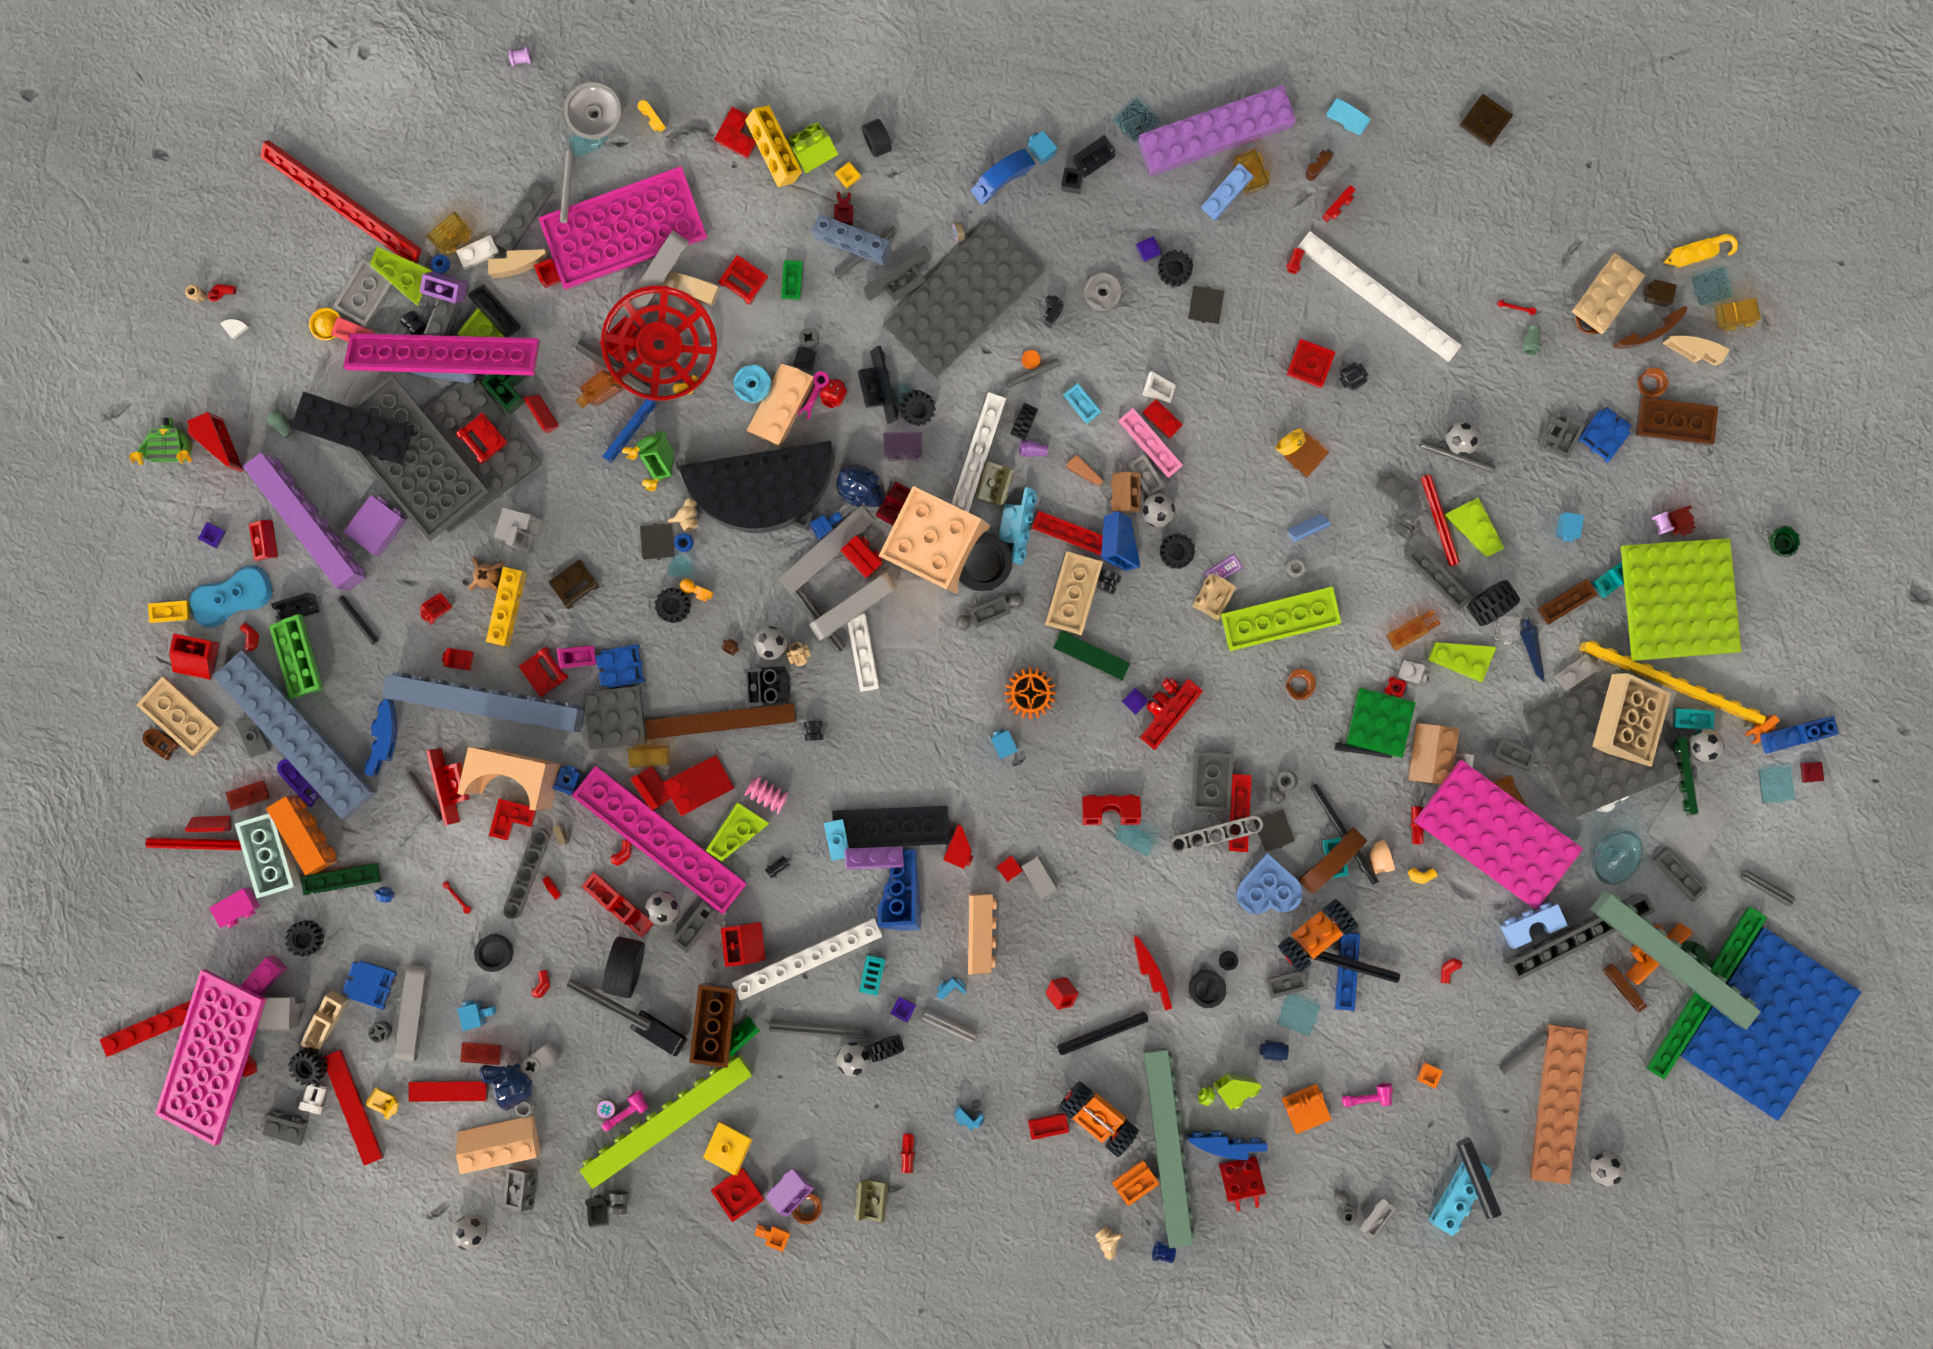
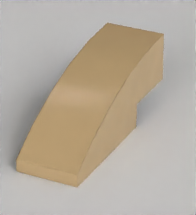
(516, 262)
(698, 289)
(1697, 348)
(324, 1020)

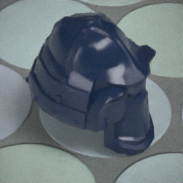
(859, 486)
(508, 1083)

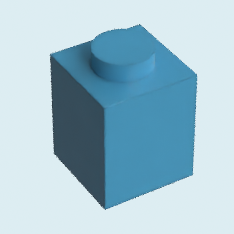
(1042, 147)
(1569, 526)
(1003, 743)

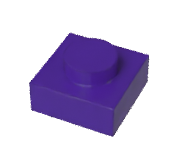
(1148, 249)
(212, 535)
(1134, 701)
(903, 1009)

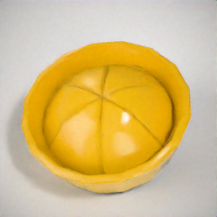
(322, 323)
(1291, 442)

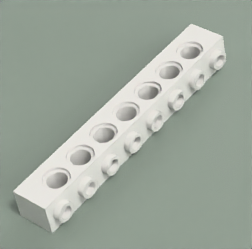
(807, 958)

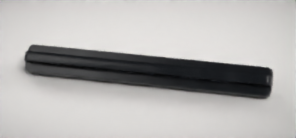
(1357, 966)
(1102, 1033)

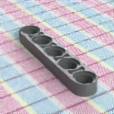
(519, 881)

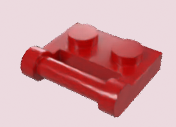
(746, 274)
(486, 433)
(538, 675)

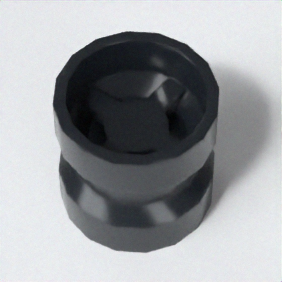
(412, 323)
(1106, 585)
(813, 726)

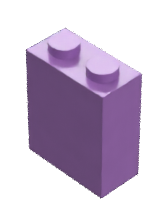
(375, 525)

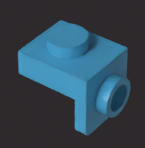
(946, 987)
(963, 1117)

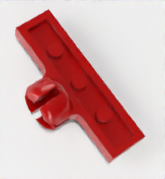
(1168, 712)

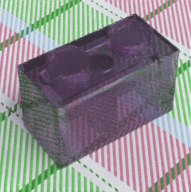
(902, 445)

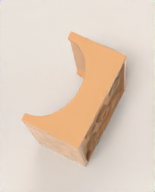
(933, 539)
(532, 773)

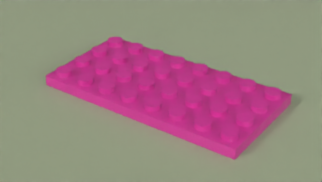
(621, 227)
(1498, 834)
(210, 1056)

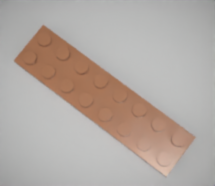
(1558, 1104)

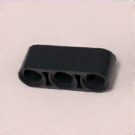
(661, 1035)

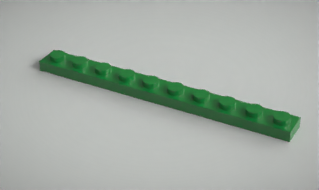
(1697, 1007)

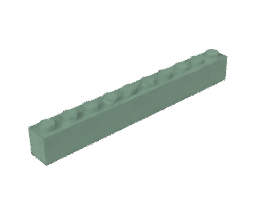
(1675, 960)
(1167, 1146)

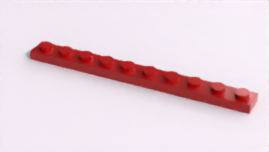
(339, 202)

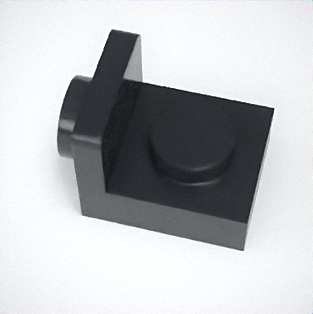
(1053, 313)

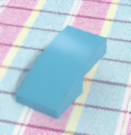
(1348, 116)

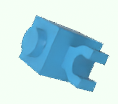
(472, 1014)

